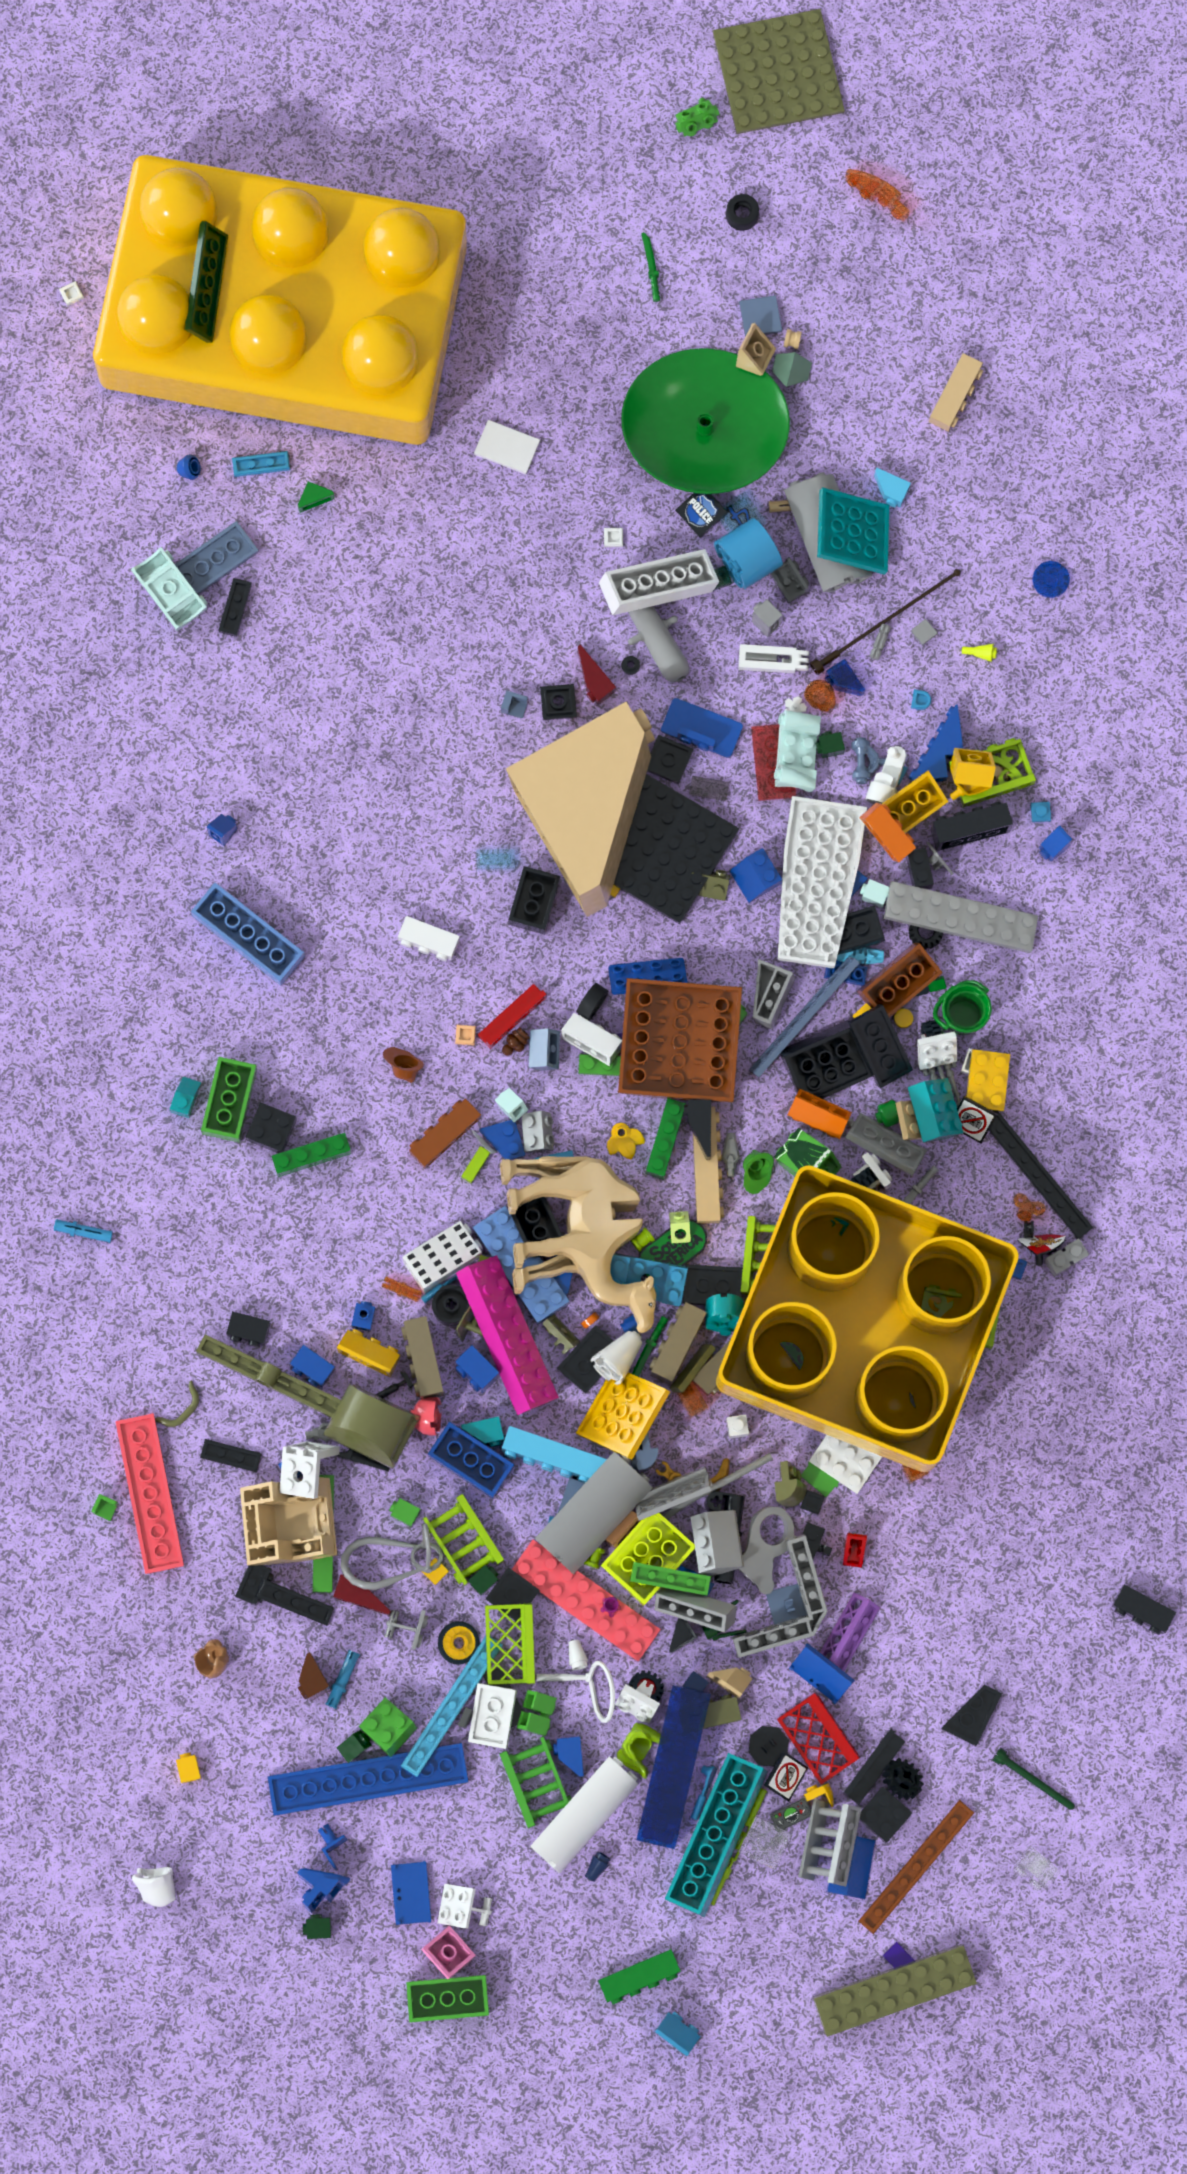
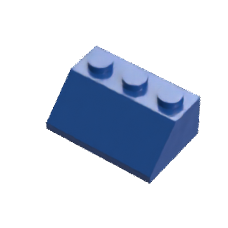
(858, 1872)

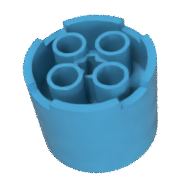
(748, 553)

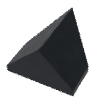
(682, 1636)

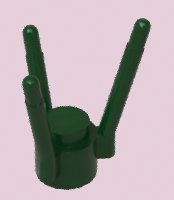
(712, 1633)

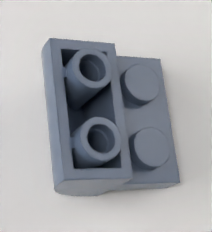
(644, 1458)

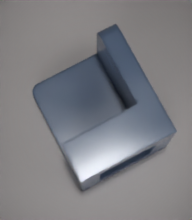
(514, 704)

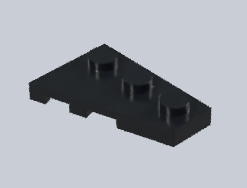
(974, 1716)

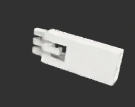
(765, 659)

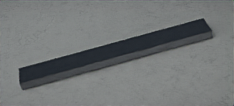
(1039, 1177)

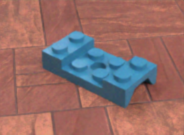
(668, 1278)

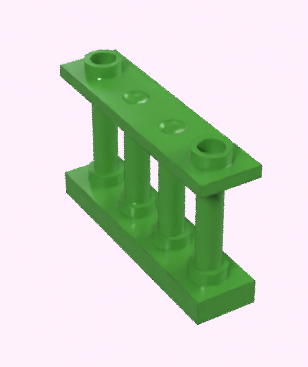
(516, 1779)

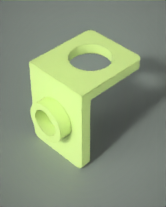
(679, 1220)

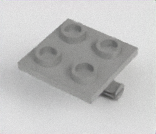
(392, 1624)

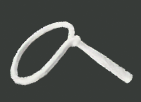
(588, 1678)

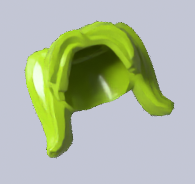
(636, 1747)

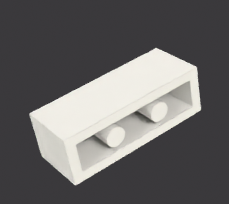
(428, 939)
(591, 1039)

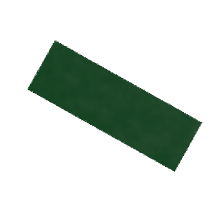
(206, 282)

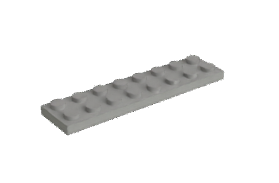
(960, 917)

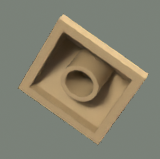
(755, 351)

